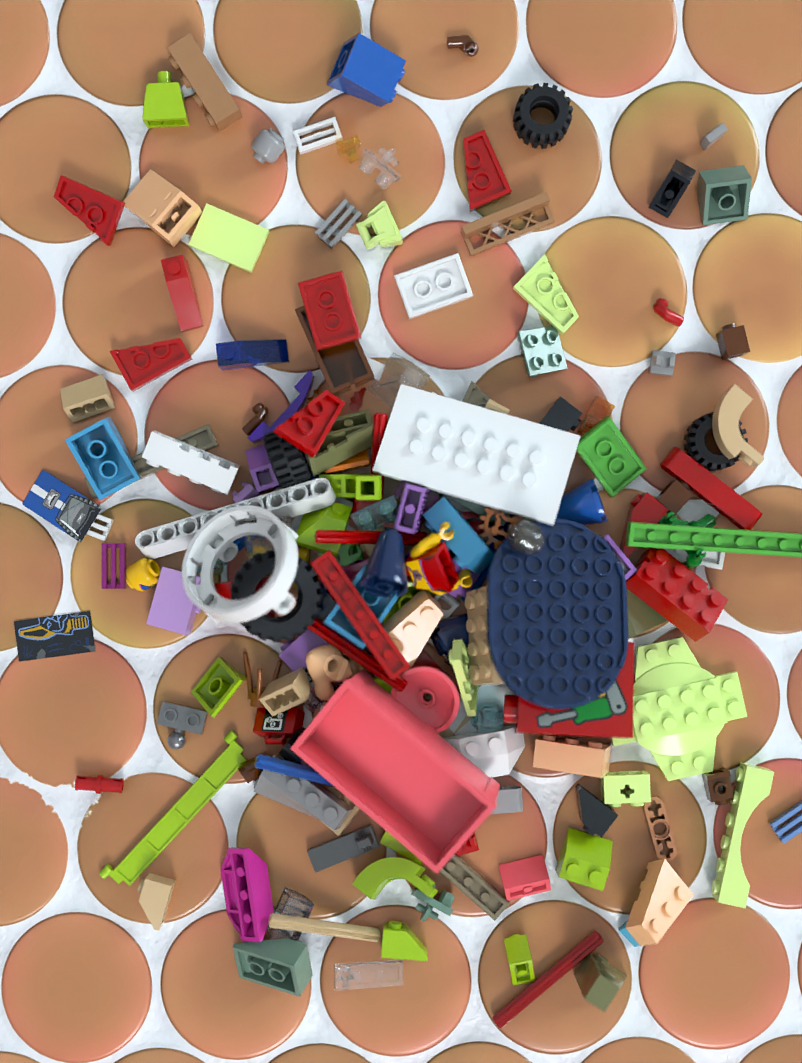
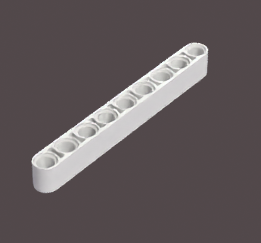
(178, 534)

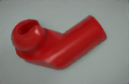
(668, 315)

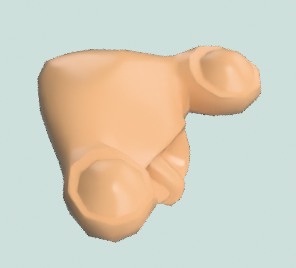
(325, 666)

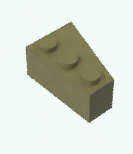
(346, 438)
(598, 980)

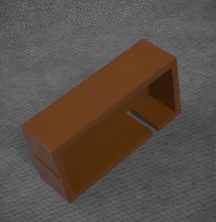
(339, 364)

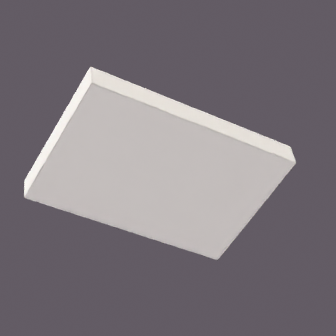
(433, 286)

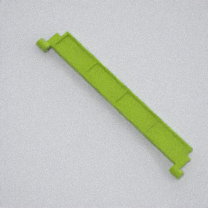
(179, 815)

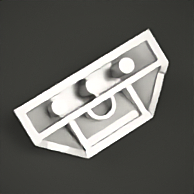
(490, 751)

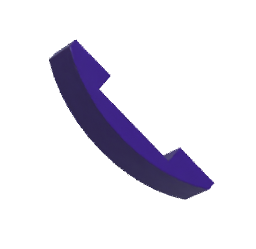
(304, 388)

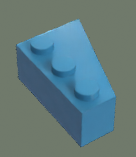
(466, 543)

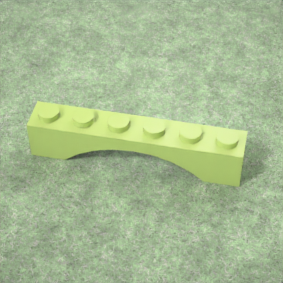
(751, 788)

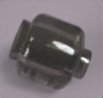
(525, 537)

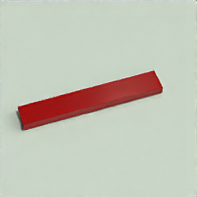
(360, 615)

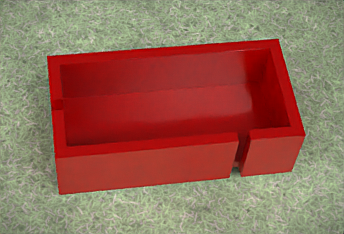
(676, 593)

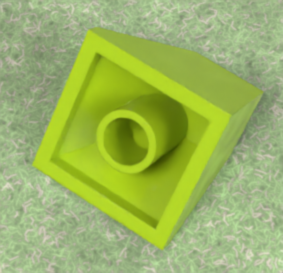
(329, 518)

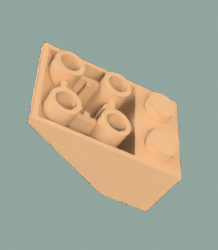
(162, 207)

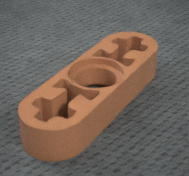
(657, 846)

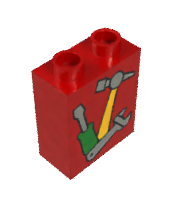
(602, 718)

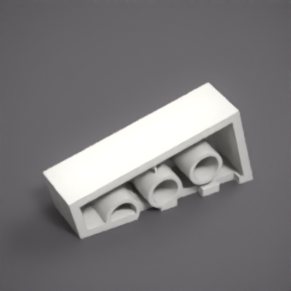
(190, 461)

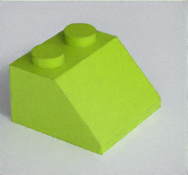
(585, 859)

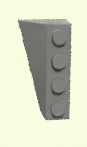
(303, 796)

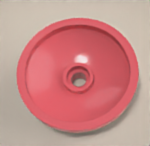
(445, 700)

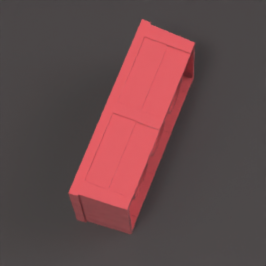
(398, 770)

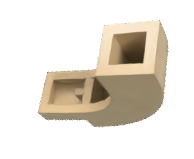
(726, 427)

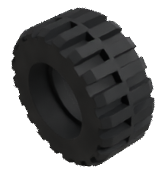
(294, 622)

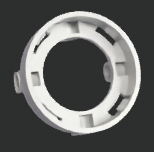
(216, 541)

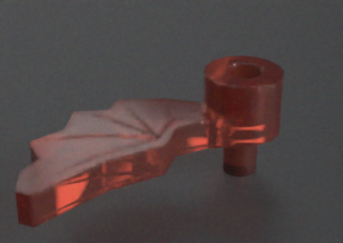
(357, 400)

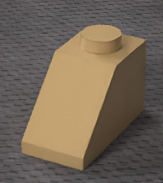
(155, 898)

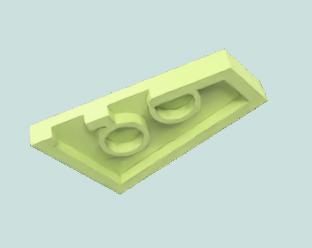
(546, 296)
(461, 663)

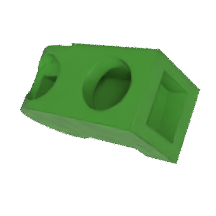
(347, 554)

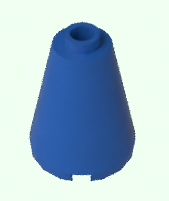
(582, 505)

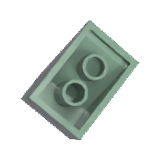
(275, 964)

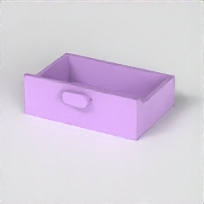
(171, 605)

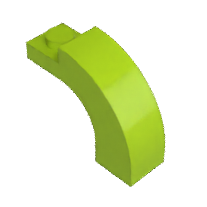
(356, 485)
(381, 872)

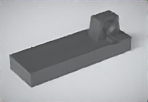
(343, 848)

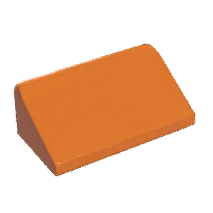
(356, 461)

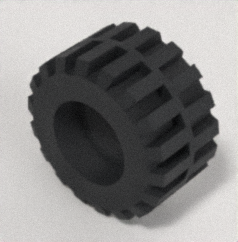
(546, 98)
(698, 449)
(286, 461)

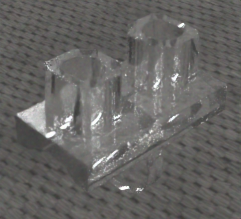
(372, 160)

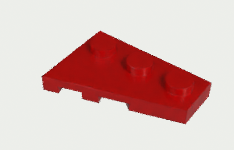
(483, 172)
(92, 207)
(148, 362)
(312, 423)

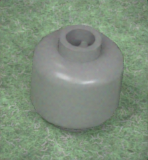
(267, 146)

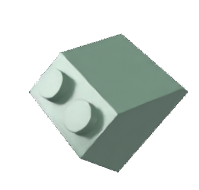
(724, 194)

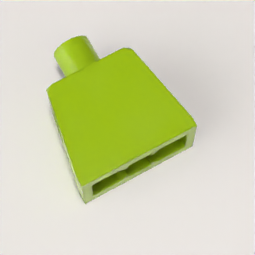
(164, 103)

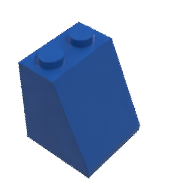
(367, 71)

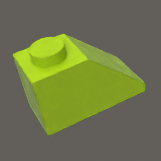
(401, 943)
(519, 959)

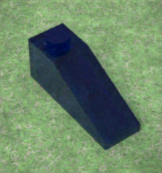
(251, 353)

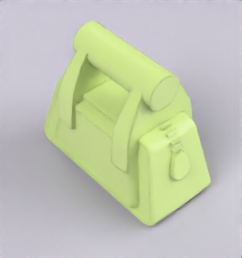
(384, 227)

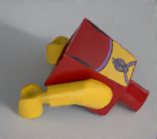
(433, 567)

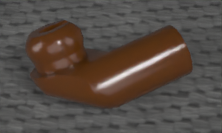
(463, 42)

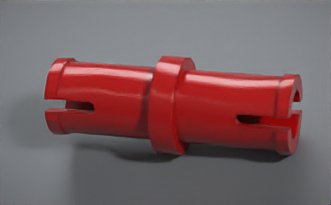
(99, 784)

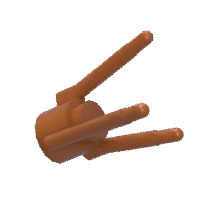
(254, 694)

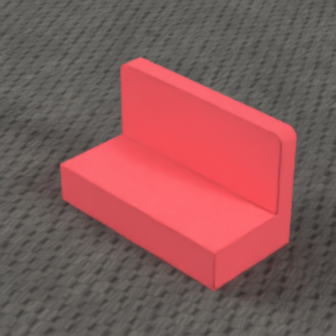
(525, 877)

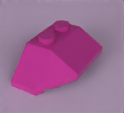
(247, 893)

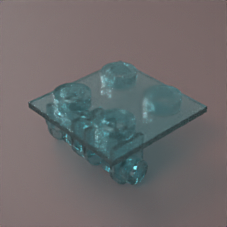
(376, 514)

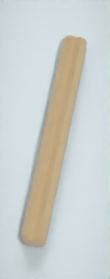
(323, 927)

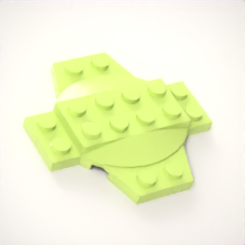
(680, 708)

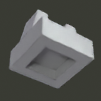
(662, 363)

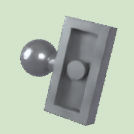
(181, 719)

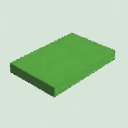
(609, 456)

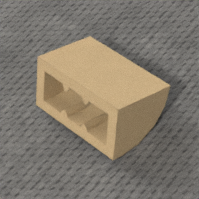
(87, 398)
(286, 692)

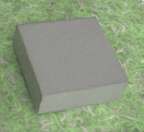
(713, 136)

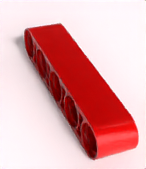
(711, 489)

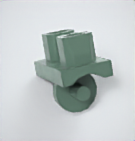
(442, 904)

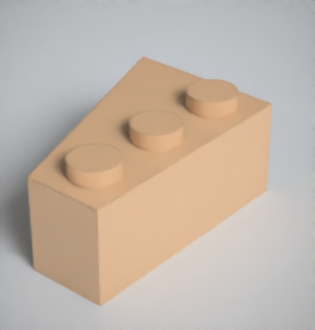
(414, 624)
(572, 756)
(658, 904)

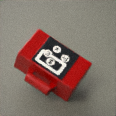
(278, 726)

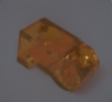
(598, 410)

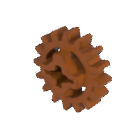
(493, 529)

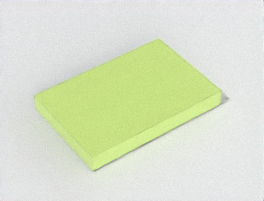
(229, 238)

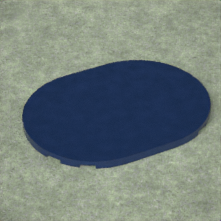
(558, 617)

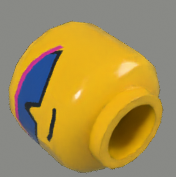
(143, 574)

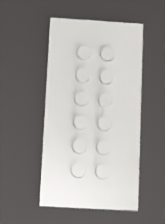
(476, 454)

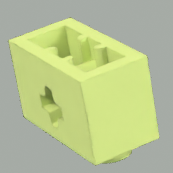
(637, 782)

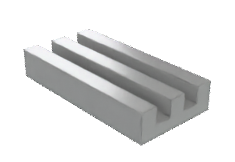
(350, 209)

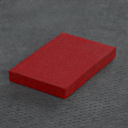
(329, 310)

